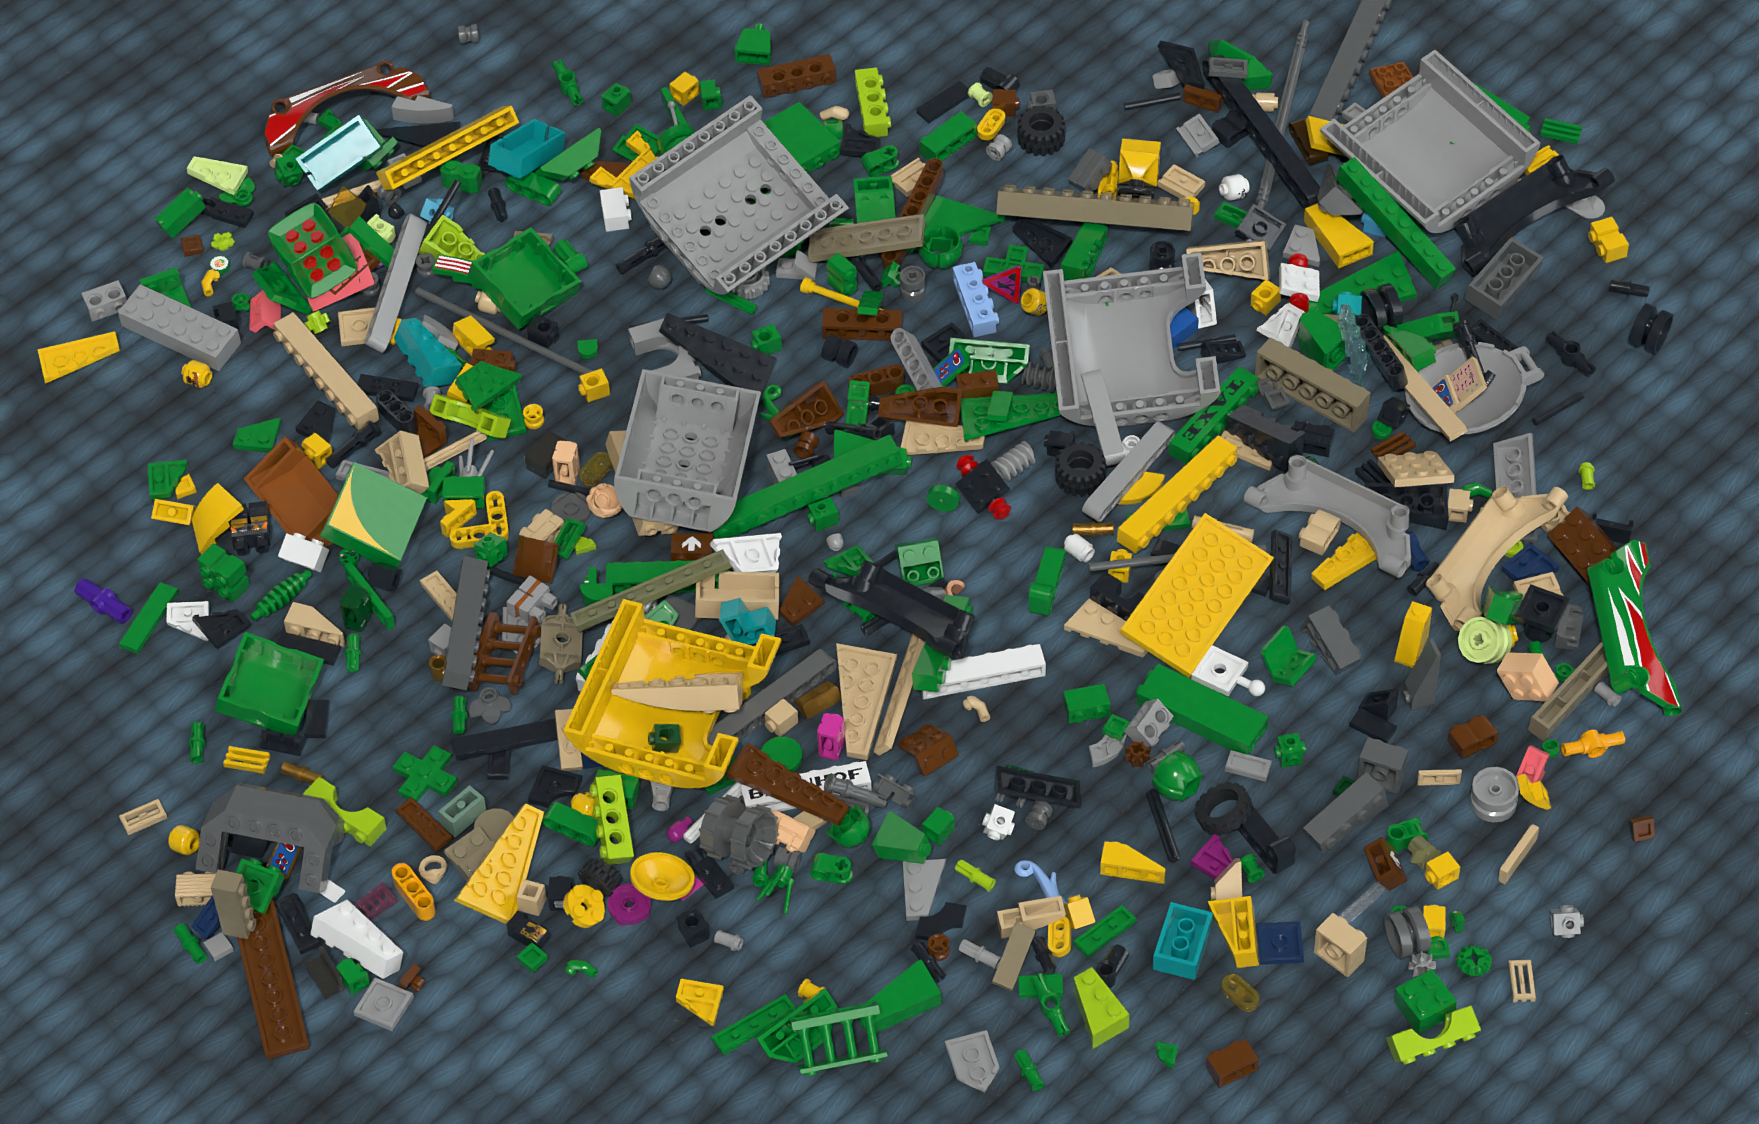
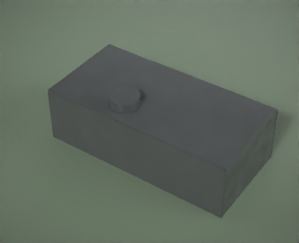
(1503, 278)

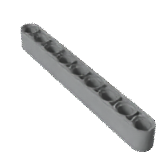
(395, 283)

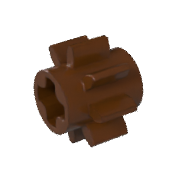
(1137, 754)

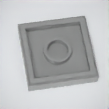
(383, 1004)

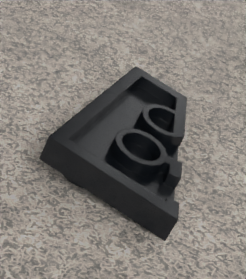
(1183, 62)

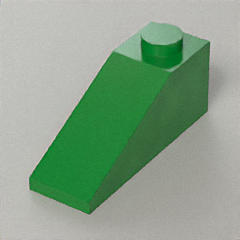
(1412, 346)

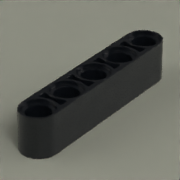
(1381, 352)

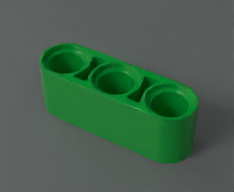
(534, 187)
(571, 823)

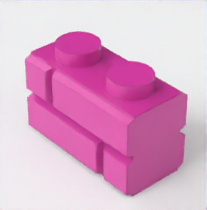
(831, 736)

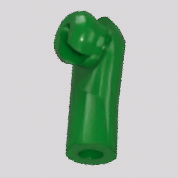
(1477, 489)
(581, 965)

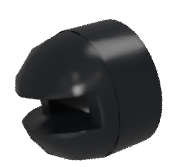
(395, 211)

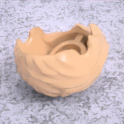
(603, 501)

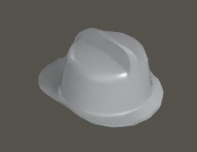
(1588, 208)

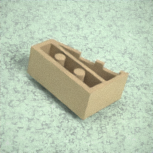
(405, 461)

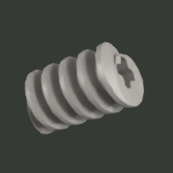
(1014, 461)

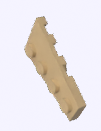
(934, 438)

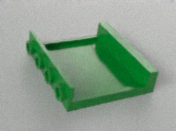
(804, 137)

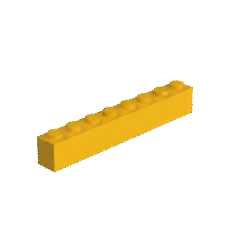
(447, 147)
(1177, 494)

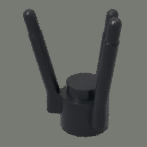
(813, 460)

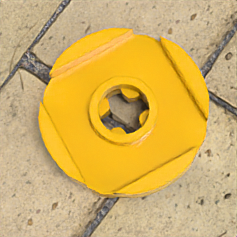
(591, 898)

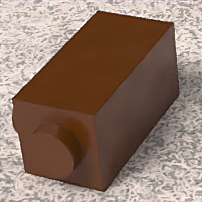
(498, 358)

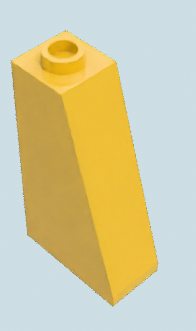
(1338, 237)

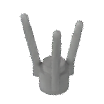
(469, 469)

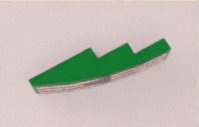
(454, 267)

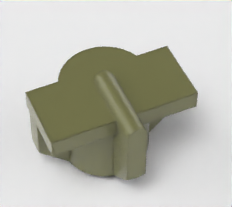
(1422, 851)

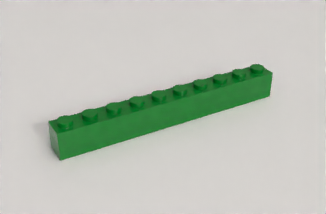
(810, 486)

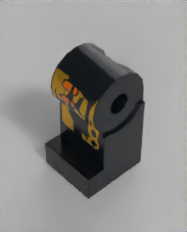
(526, 931)

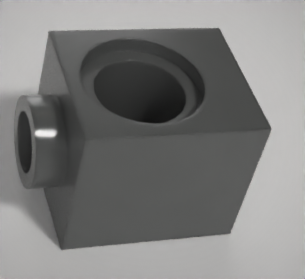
(1042, 98)

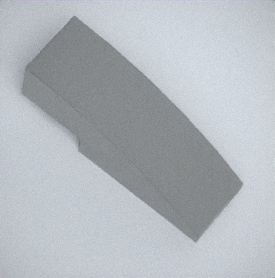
(421, 110)

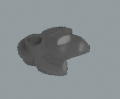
(489, 708)

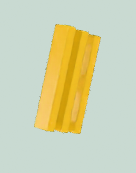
(247, 756)

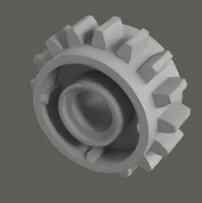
(754, 285)

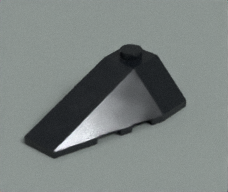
(421, 134)

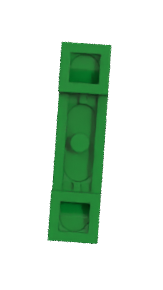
(857, 403)

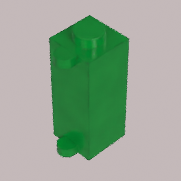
(180, 212)

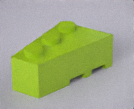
(1099, 1007)

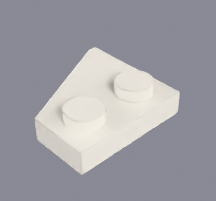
(1283, 325)
(180, 616)

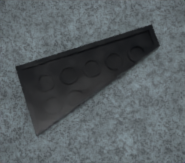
(722, 356)

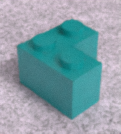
(746, 625)

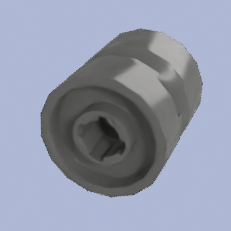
(912, 284)

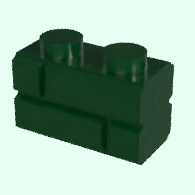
(355, 608)

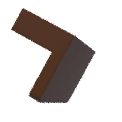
(1203, 98)

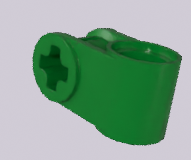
(879, 161)
(1404, 833)
(830, 867)

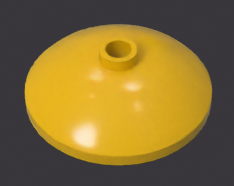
(662, 876)

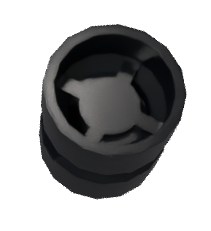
(1162, 255)
(839, 350)

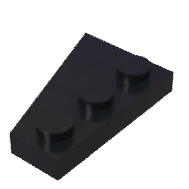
(1043, 240)

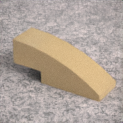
(1031, 914)

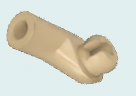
(980, 706)

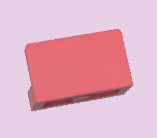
(263, 312)

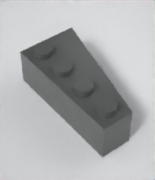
(1346, 813)

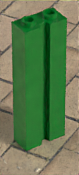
(1204, 710)

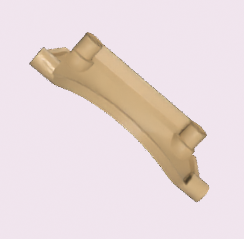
(1494, 530)

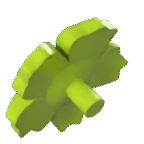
(222, 241)

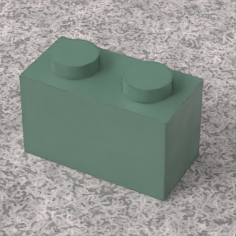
(462, 811)

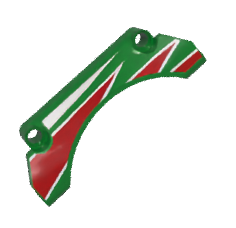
(1624, 630)

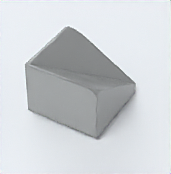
(1165, 79)

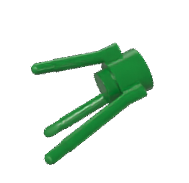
(780, 878)

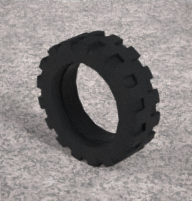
(1230, 820)

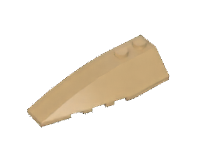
(701, 693)

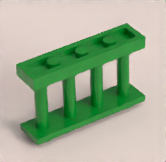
(845, 1016)

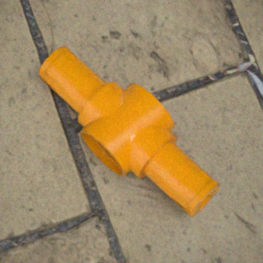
(1593, 743)

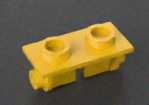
(1109, 181)

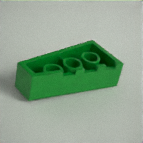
(1084, 251)
(1501, 605)

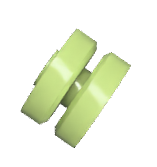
(1484, 640)

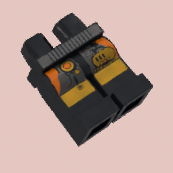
(252, 534)

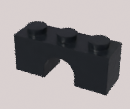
(1106, 593)

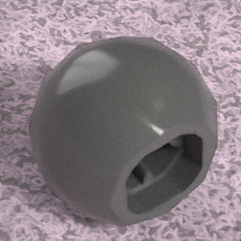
(659, 277)

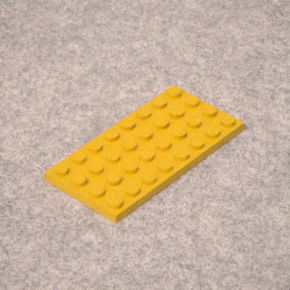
(1196, 595)

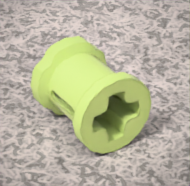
(978, 93)

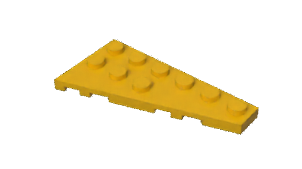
(501, 873)

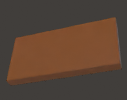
(1390, 77)

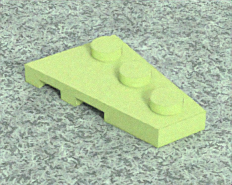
(218, 173)

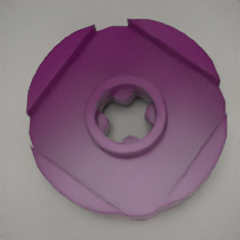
(628, 915)

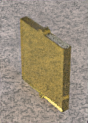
(346, 207)

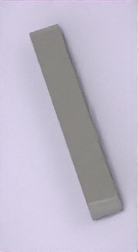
(1128, 471)

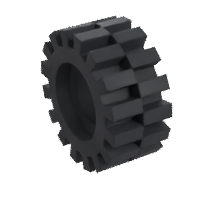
(599, 876)

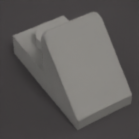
(796, 268)

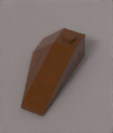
(807, 411)

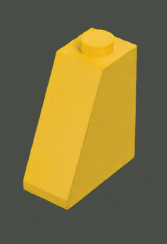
(1413, 634)

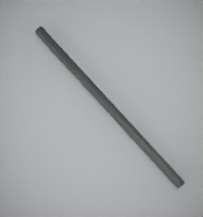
(1139, 561)

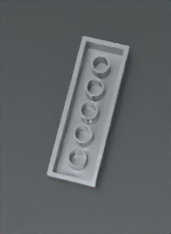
(179, 327)

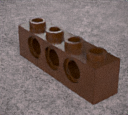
(796, 76)
(854, 326)

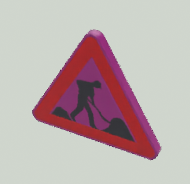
(1006, 283)

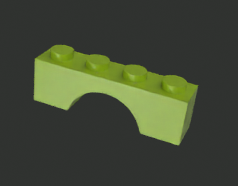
(461, 412)
(363, 825)
(1458, 1024)

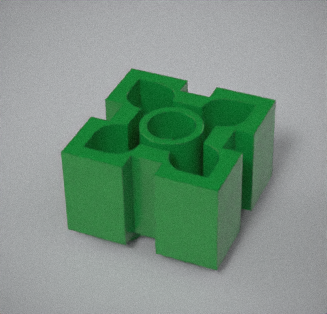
(223, 573)

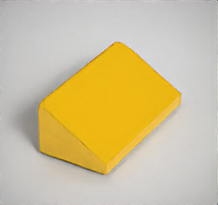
(173, 512)

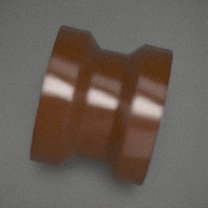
(939, 941)

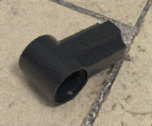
(999, 81)
(1112, 964)

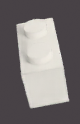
(614, 209)
(303, 552)

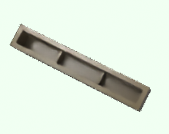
(1569, 694)

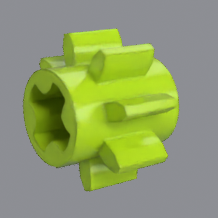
(317, 321)

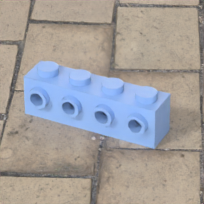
(974, 299)

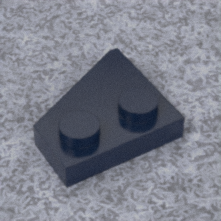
(1529, 563)

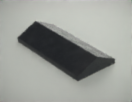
(1037, 786)

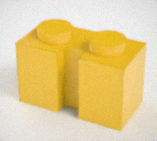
(1608, 240)

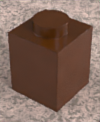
(1006, 101)

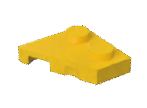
(700, 999)

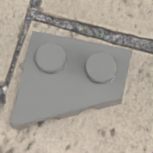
(1303, 242)

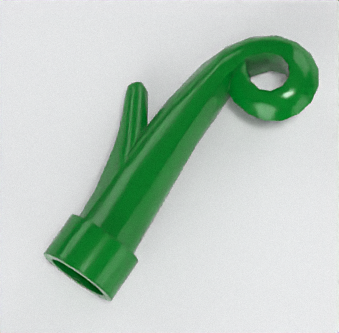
(769, 405)

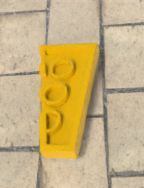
(73, 355)
(1346, 560)

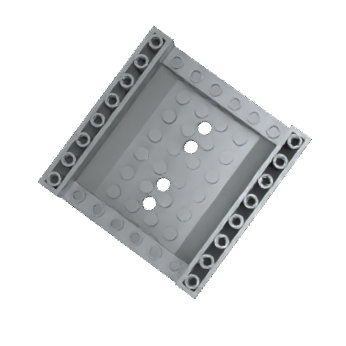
(710, 180)

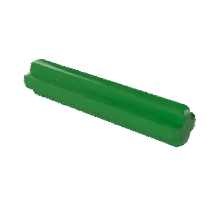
(735, 301)

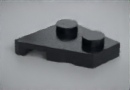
(857, 142)
(317, 421)
(221, 626)

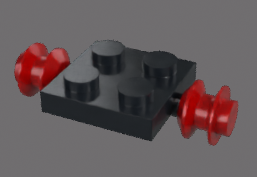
(983, 486)

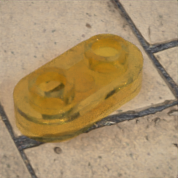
(594, 469)
(1242, 992)

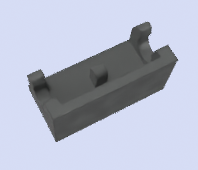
(1569, 628)

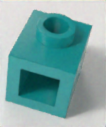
(1344, 299)

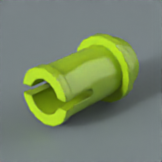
(1586, 471)

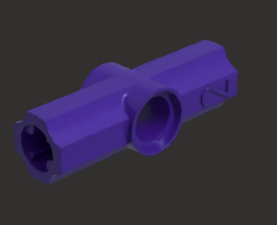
(103, 601)

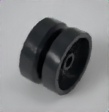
(1382, 305)
(1651, 328)

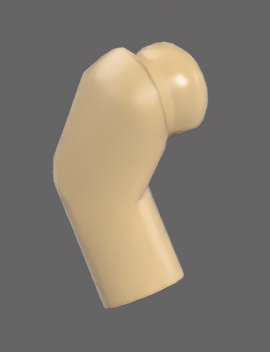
(835, 112)

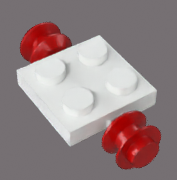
(1299, 282)

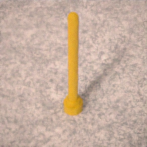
(809, 286)

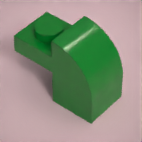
(592, 591)

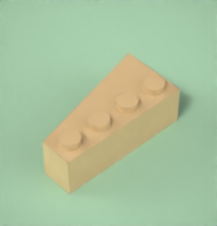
(1236, 258)

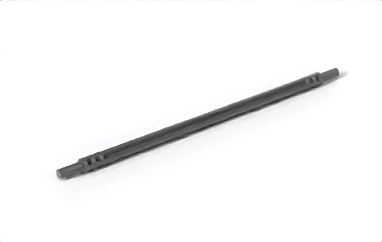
(1284, 109)

